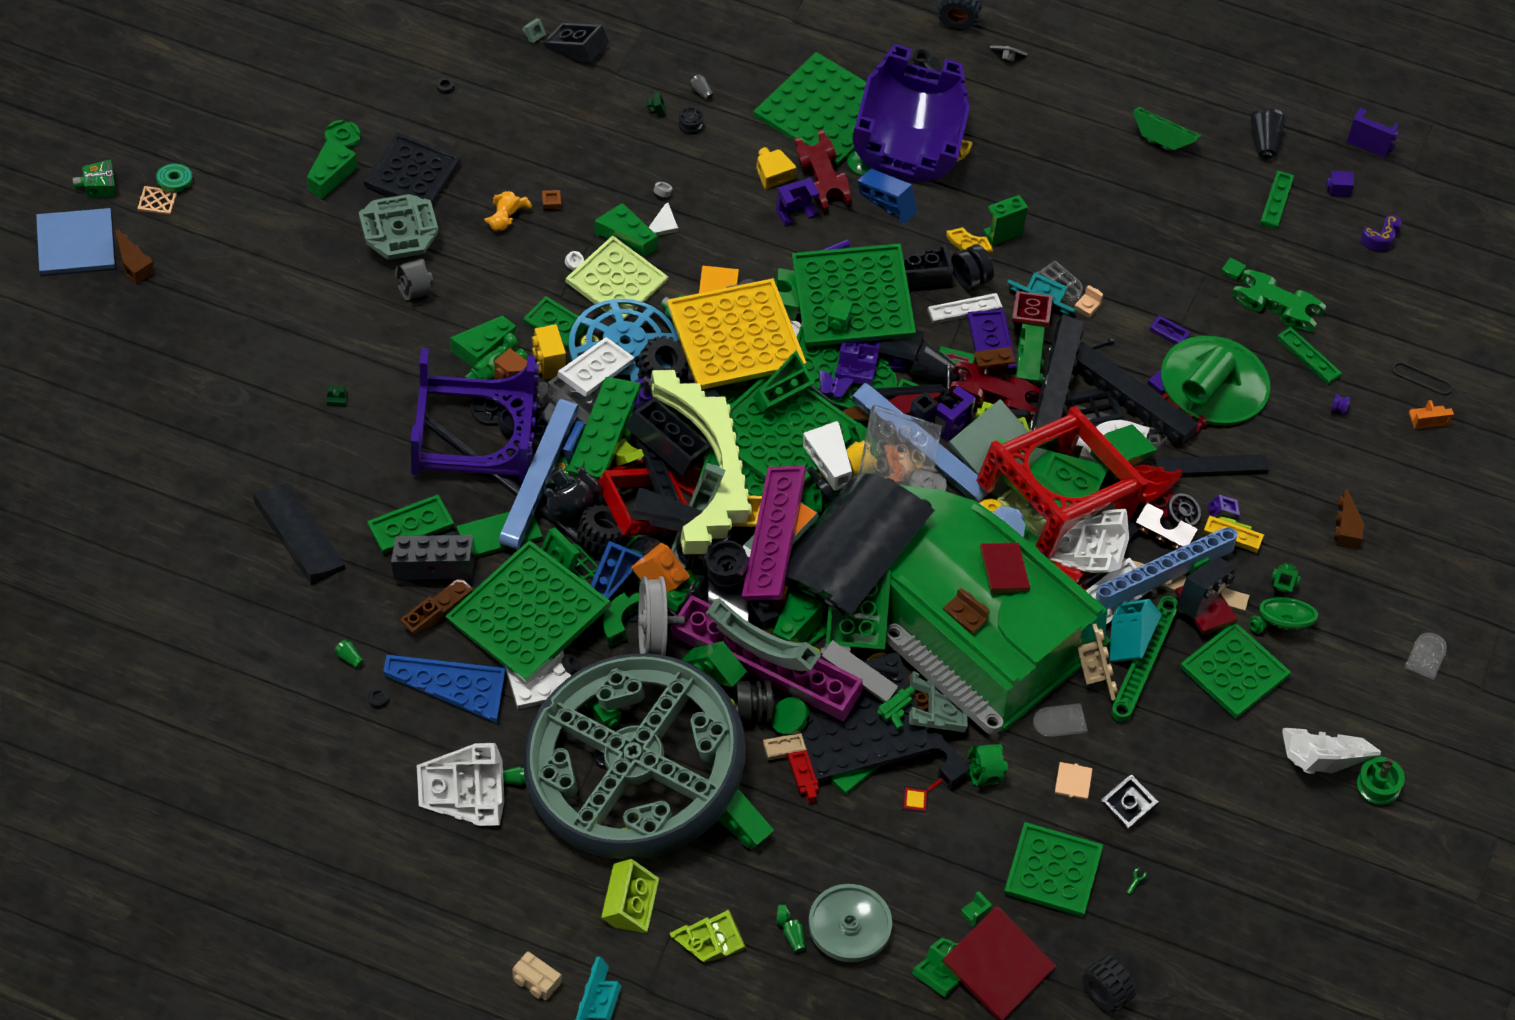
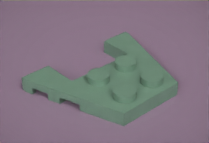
(942, 711)

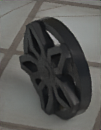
(1183, 509)

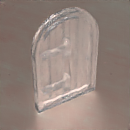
(1427, 655)
(1060, 720)

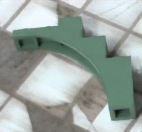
(702, 496)

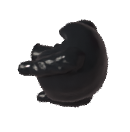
(571, 497)

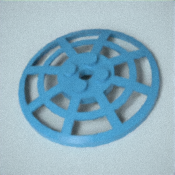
(622, 330)

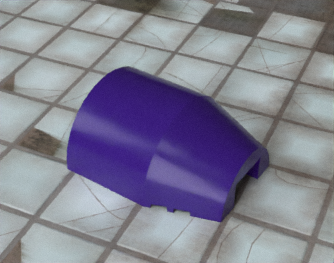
(911, 118)

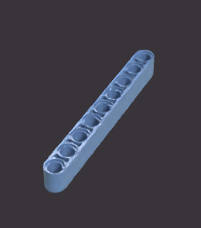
(950, 467)
(538, 474)
(1165, 568)

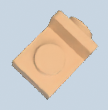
(1089, 302)

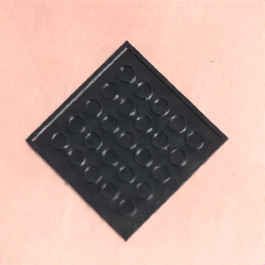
(864, 736)

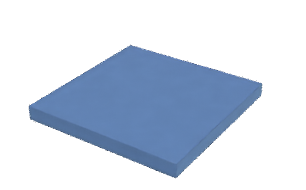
(75, 241)

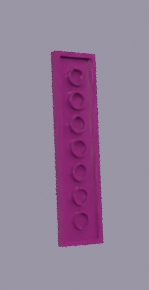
(774, 533)

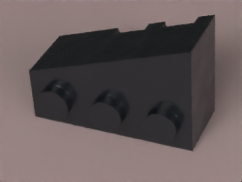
(1204, 586)

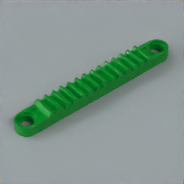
(1141, 668)

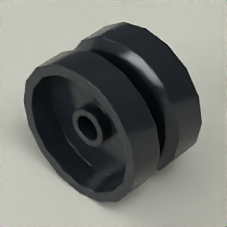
(972, 266)

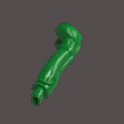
(485, 366)

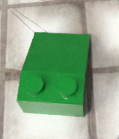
(1130, 444)

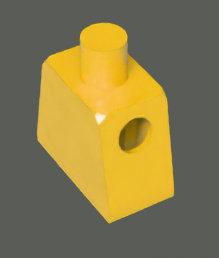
(774, 168)

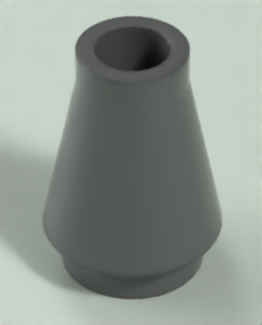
(701, 86)

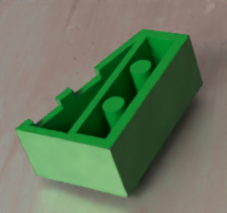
(330, 168)
(628, 229)
(1030, 352)
(798, 618)
(745, 821)

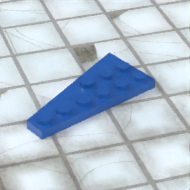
(461, 684)

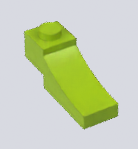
(626, 453)

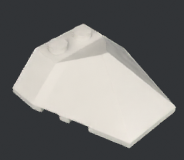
(1095, 543)
(1326, 752)
(464, 784)

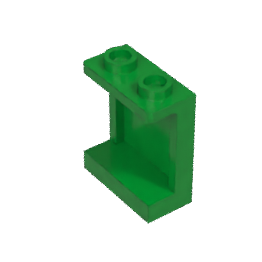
(1007, 220)

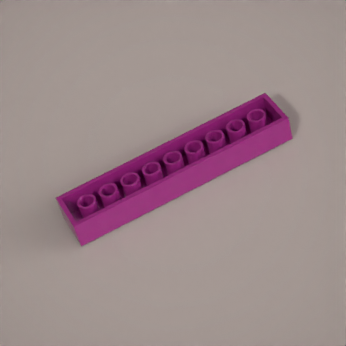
(821, 687)

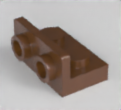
(967, 611)

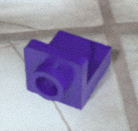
(1224, 506)

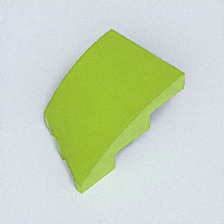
(711, 937)

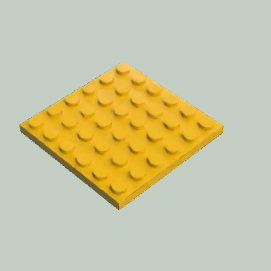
(734, 333)

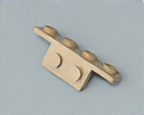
(1094, 662)

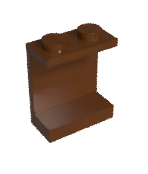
(996, 361)

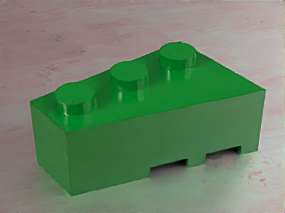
(481, 340)
(785, 383)
(716, 662)

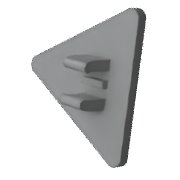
(1008, 52)

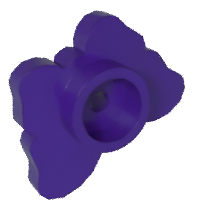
(833, 386)

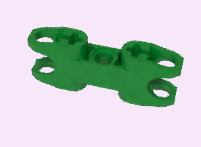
(1290, 306)

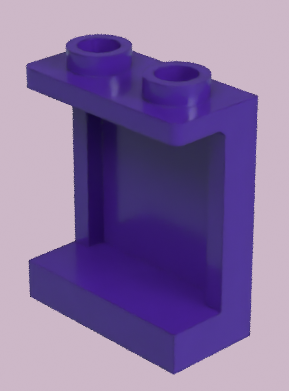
(1372, 135)

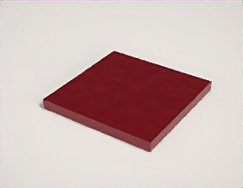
(998, 963)

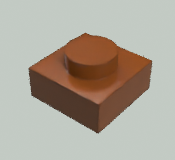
(551, 199)

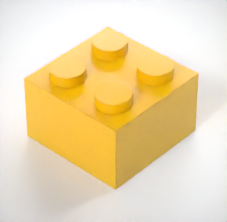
(548, 351)

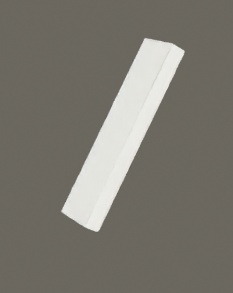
(959, 309)

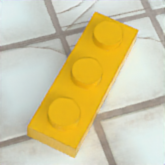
(1245, 538)

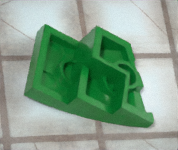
(934, 972)

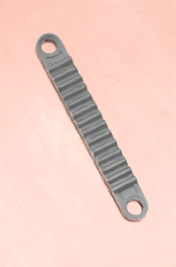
(944, 679)

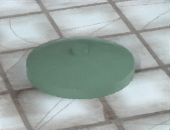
(850, 922)

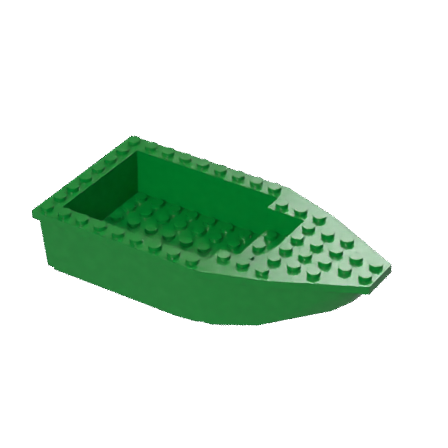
(1029, 635)

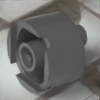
(414, 280)

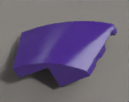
(858, 361)

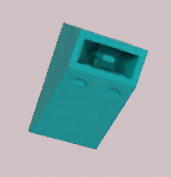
(1132, 629)

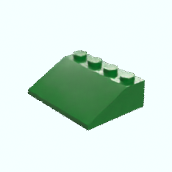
(868, 622)

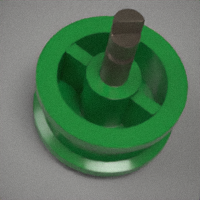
(1380, 780)

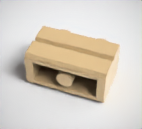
(536, 976)

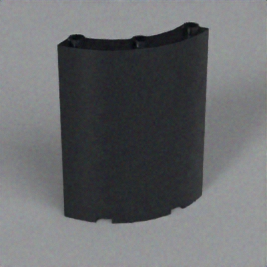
(856, 541)

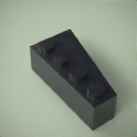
(929, 268)

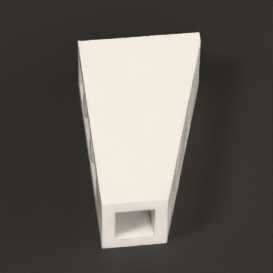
(829, 454)

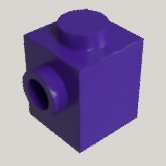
(1340, 184)

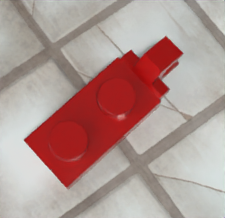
(803, 774)

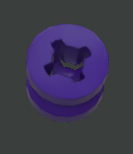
(1340, 404)

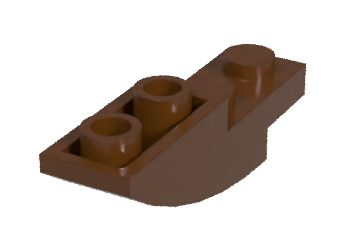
(435, 609)

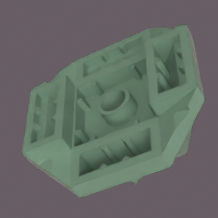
(399, 226)

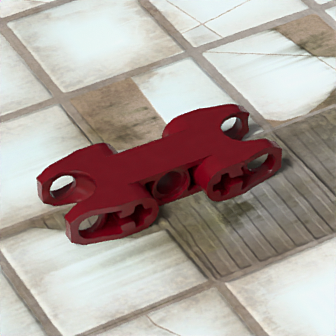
(827, 182)
(991, 389)

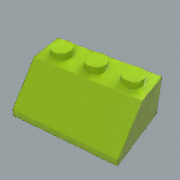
(630, 897)

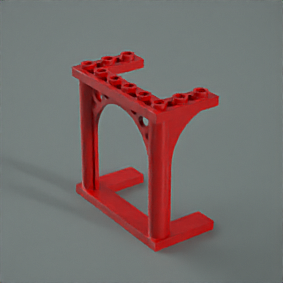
(1061, 519)

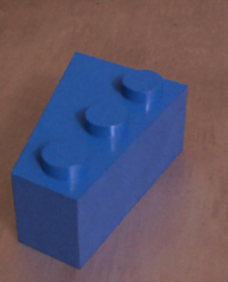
(890, 193)
(613, 568)

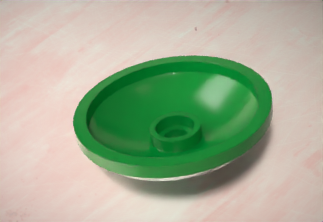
(1288, 613)

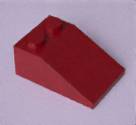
(1032, 308)

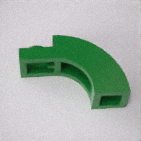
(615, 616)

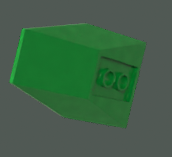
(1062, 474)

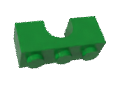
(787, 289)

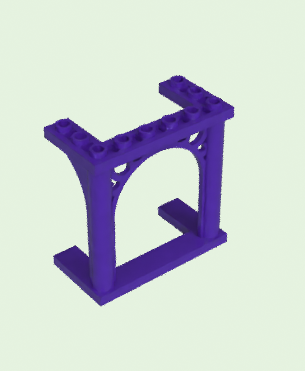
(518, 387)

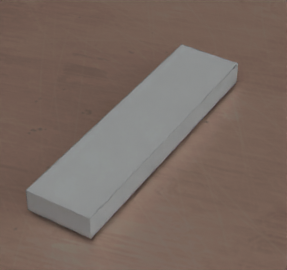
(872, 680)

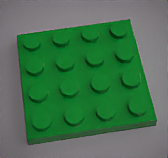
(1235, 670)
(1053, 869)

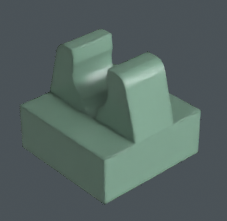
(534, 30)

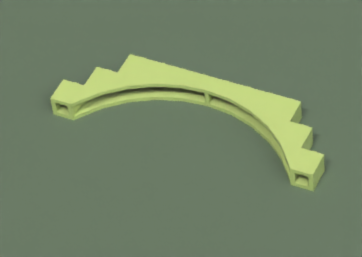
(713, 419)

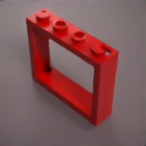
(631, 478)

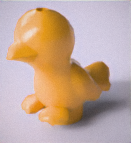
(506, 205)

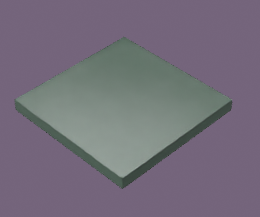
(976, 439)

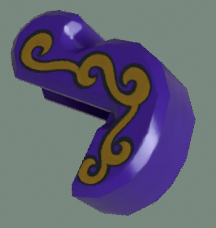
(1382, 241)

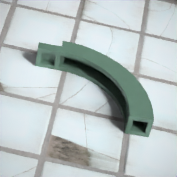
(770, 648)

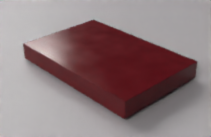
(1004, 567)
(1214, 616)

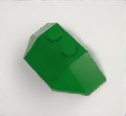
(1163, 131)

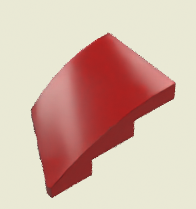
(1158, 481)

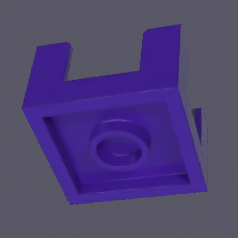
(796, 197)
(958, 416)

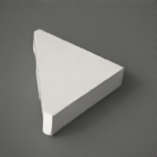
(664, 222)

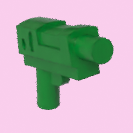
(893, 708)

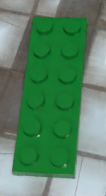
(605, 426)

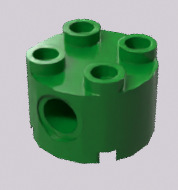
(987, 764)

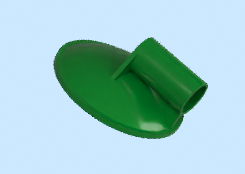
(1215, 380)

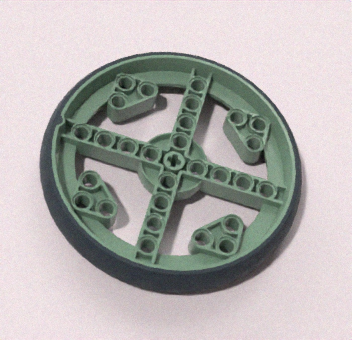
(634, 755)

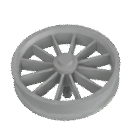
(653, 616)

